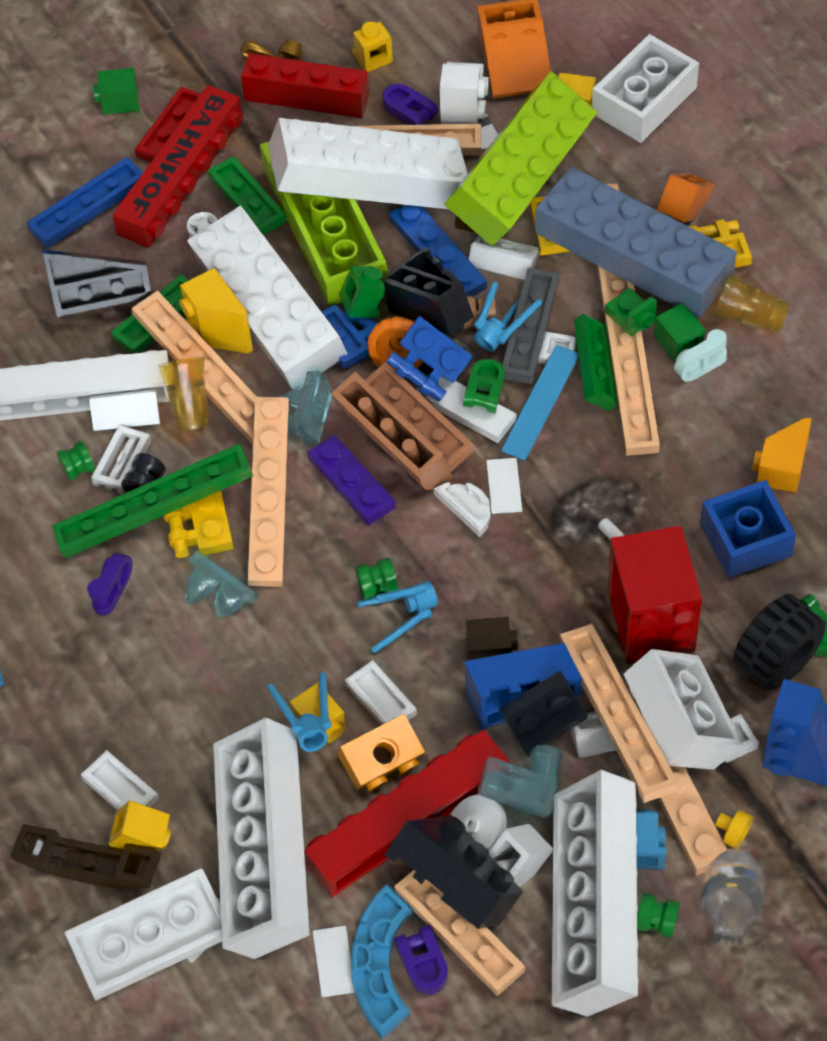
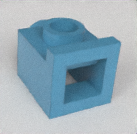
(650, 840)

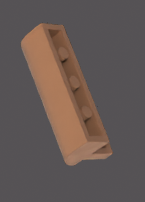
(404, 425)

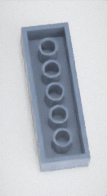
(635, 241)

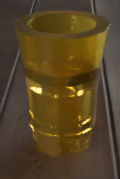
(751, 306)
(186, 391)

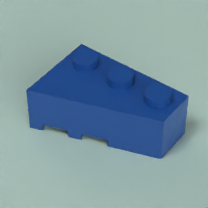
(503, 677)
(798, 734)

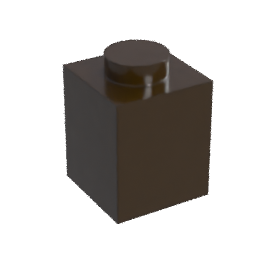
(490, 637)

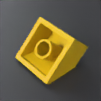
(216, 313)

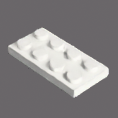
(147, 934)

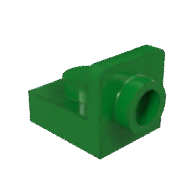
(632, 311)

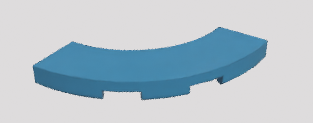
(371, 961)

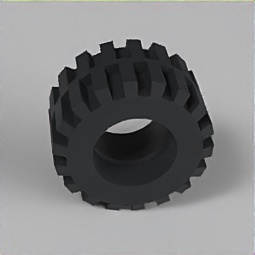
(779, 641)

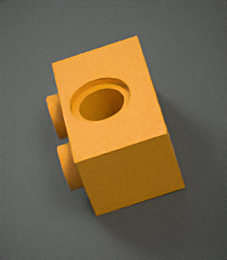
(394, 736)

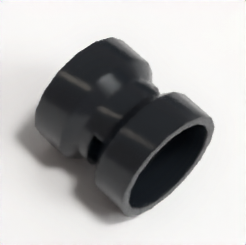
(144, 470)

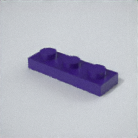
(351, 480)

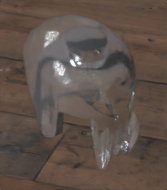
(733, 891)

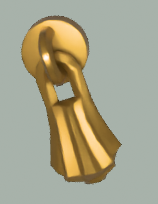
(289, 49)

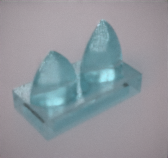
(313, 405)
(207, 576)
(517, 787)

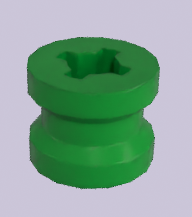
(75, 461)

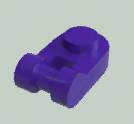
(399, 101)
(111, 583)
(426, 971)

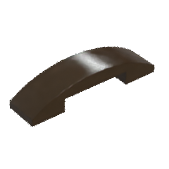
(85, 861)

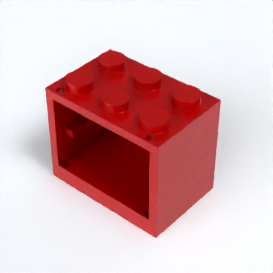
(653, 593)

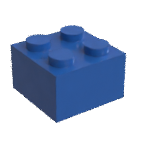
(747, 529)

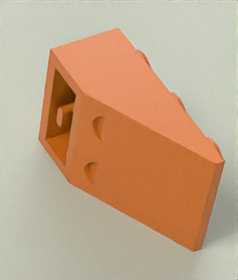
(513, 46)

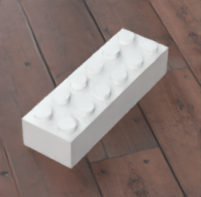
(365, 163)
(277, 306)
(260, 839)
(595, 894)

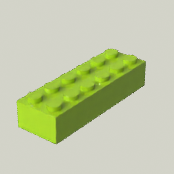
(521, 159)
(329, 234)

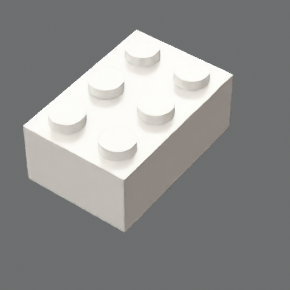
(645, 88)
(682, 709)

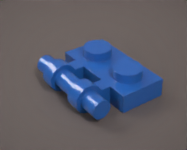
(353, 341)
(434, 350)

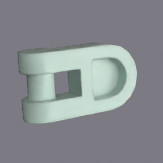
(703, 357)

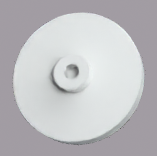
(482, 818)

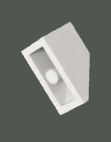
(520, 852)

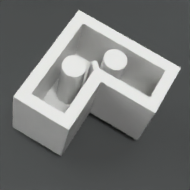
(462, 93)

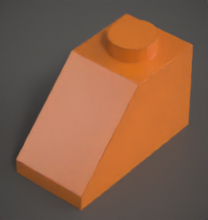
(684, 196)

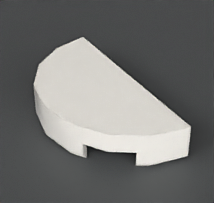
(467, 504)

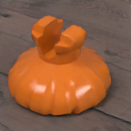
(385, 340)

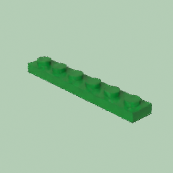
(152, 500)

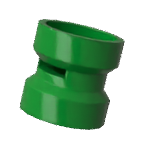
(376, 578)
(657, 915)

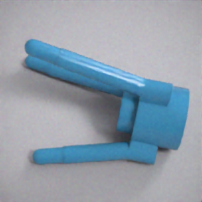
(493, 331)
(416, 598)
(308, 728)

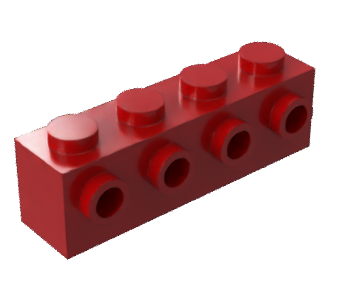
(305, 85)

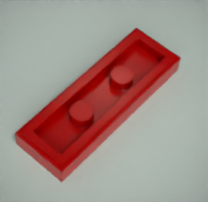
(166, 124)

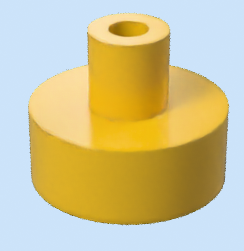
(735, 828)

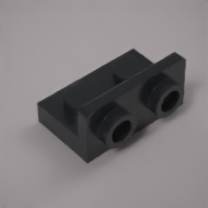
(543, 712)

